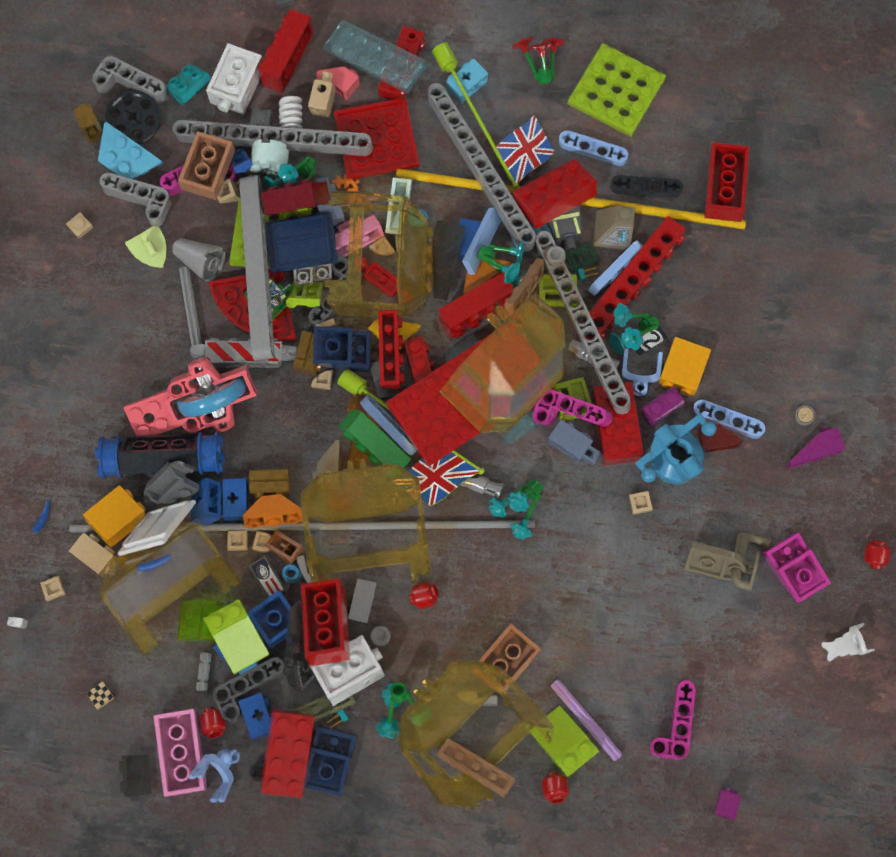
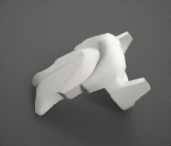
(850, 643)

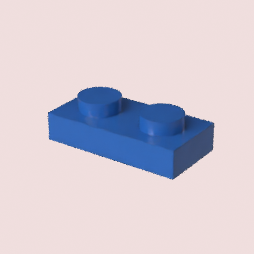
(241, 161)

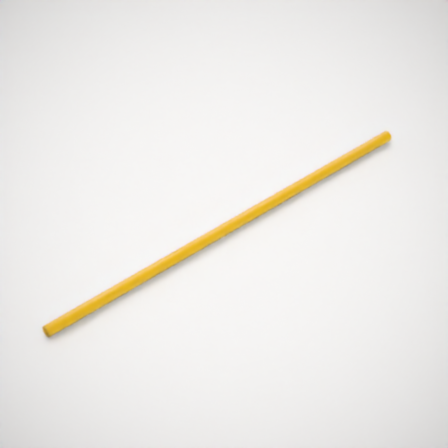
(593, 202)

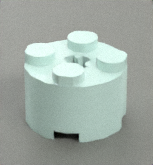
(268, 157)

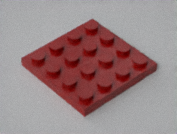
(390, 135)

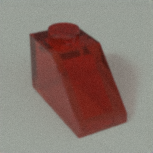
(721, 440)

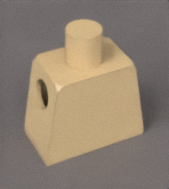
(321, 103)

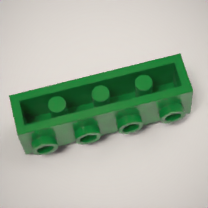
(372, 440)

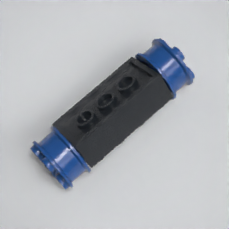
(152, 452)

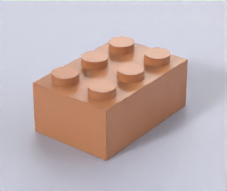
(206, 165)
(512, 653)

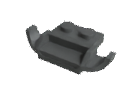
(170, 486)

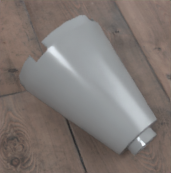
(200, 257)

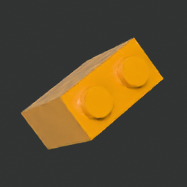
(684, 366)
(115, 515)

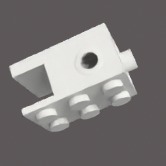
(234, 79)
(350, 676)

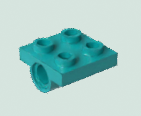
(187, 83)

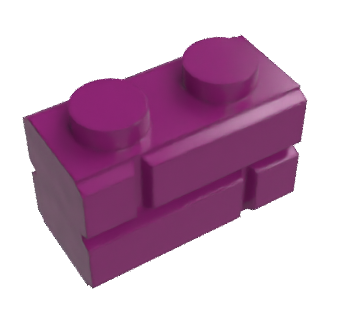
(662, 407)

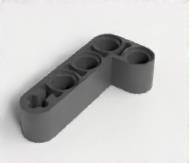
(328, 313)
(251, 685)

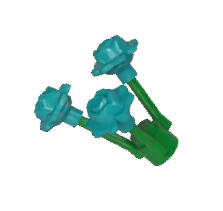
(519, 503)

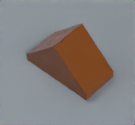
(284, 547)

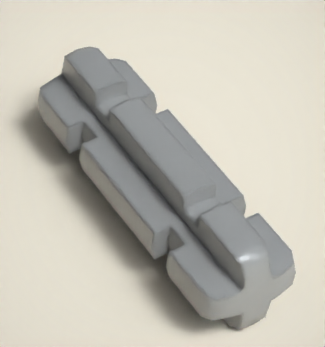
(203, 672)

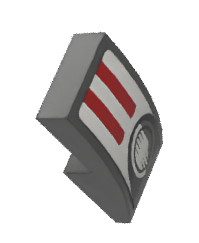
(266, 576)

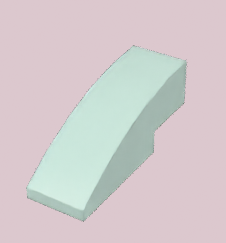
(400, 187)

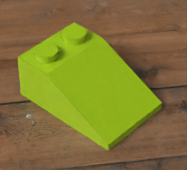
(236, 636)
(568, 744)

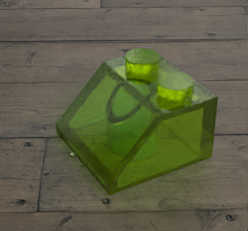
(191, 620)

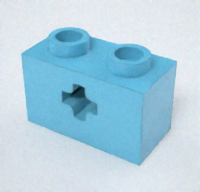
(469, 71)

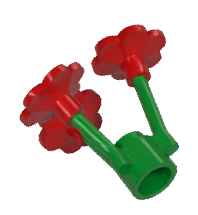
(545, 75)

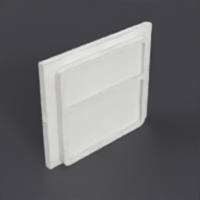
(156, 527)

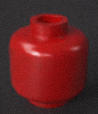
(877, 554)
(424, 595)
(212, 722)
(555, 787)

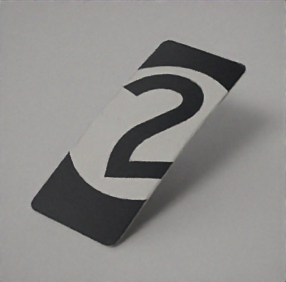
(651, 339)

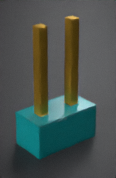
(581, 275)
(343, 716)

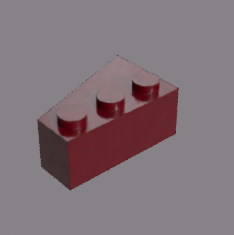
(295, 197)

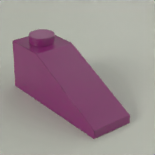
(822, 446)

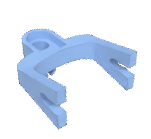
(638, 380)
(222, 763)

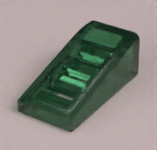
(576, 252)

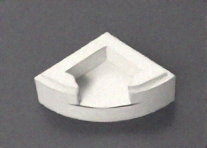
(17, 622)

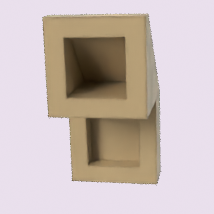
(229, 191)

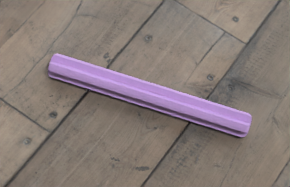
(586, 720)

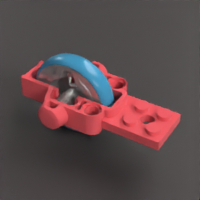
(193, 401)

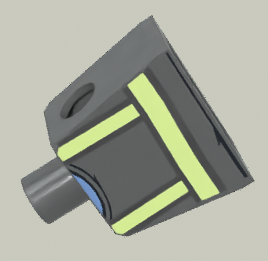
(567, 228)

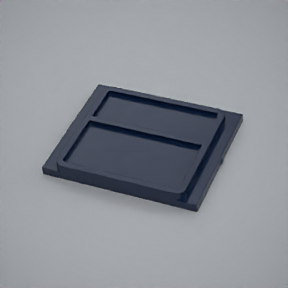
(301, 242)

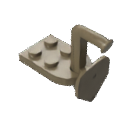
(725, 563)

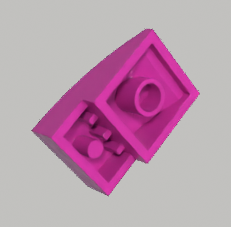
(796, 567)

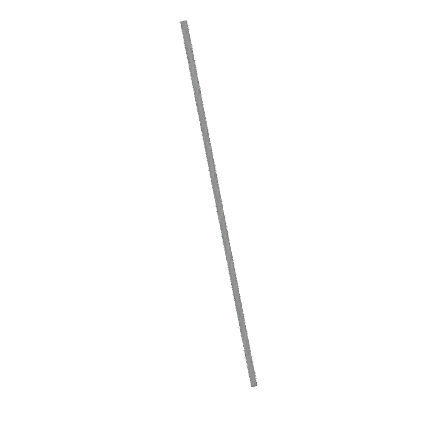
(348, 525)

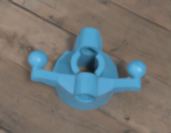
(661, 460)

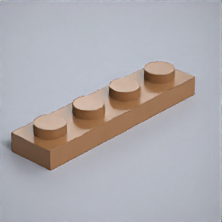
(526, 286)
(476, 767)

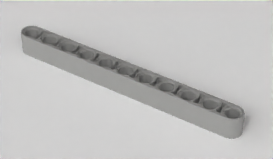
(283, 134)
(479, 158)
(256, 268)
(585, 329)

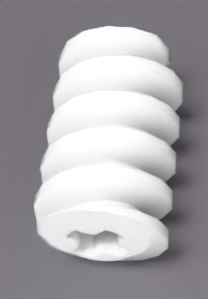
(289, 112)

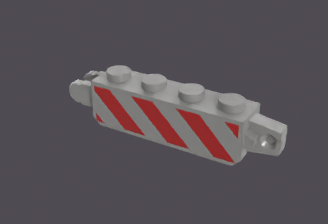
(238, 353)

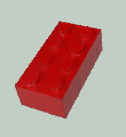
(285, 51)
(726, 182)
(555, 193)
(474, 306)
(622, 438)
(325, 622)
(287, 753)

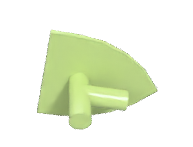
(149, 247)

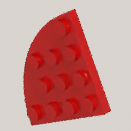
(233, 304)

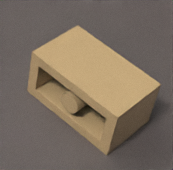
(92, 553)

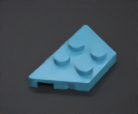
(124, 155)

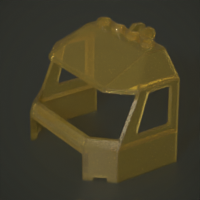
(413, 256)
(362, 495)
(446, 708)

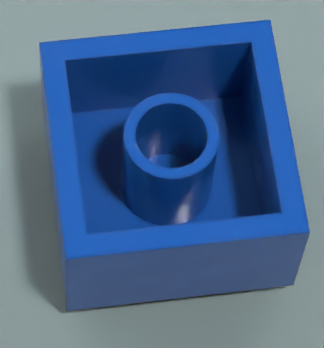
(272, 618)

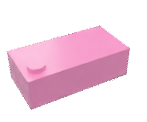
(179, 751)

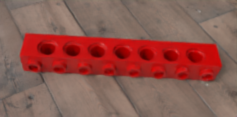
(668, 229)

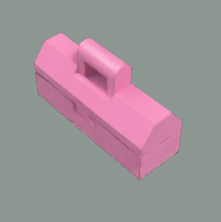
(371, 232)

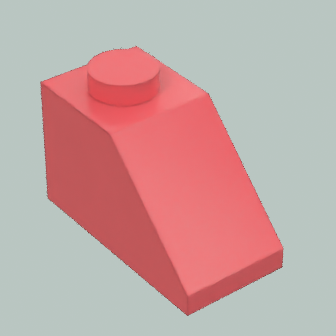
(344, 80)

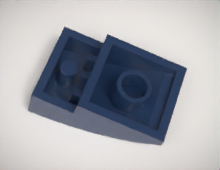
(341, 348)
(330, 760)

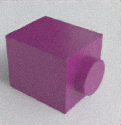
(727, 804)

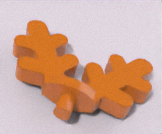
(339, 182)

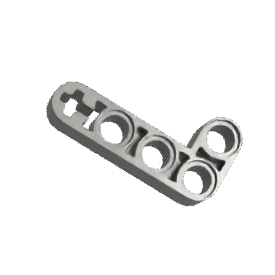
(132, 82)
(133, 195)

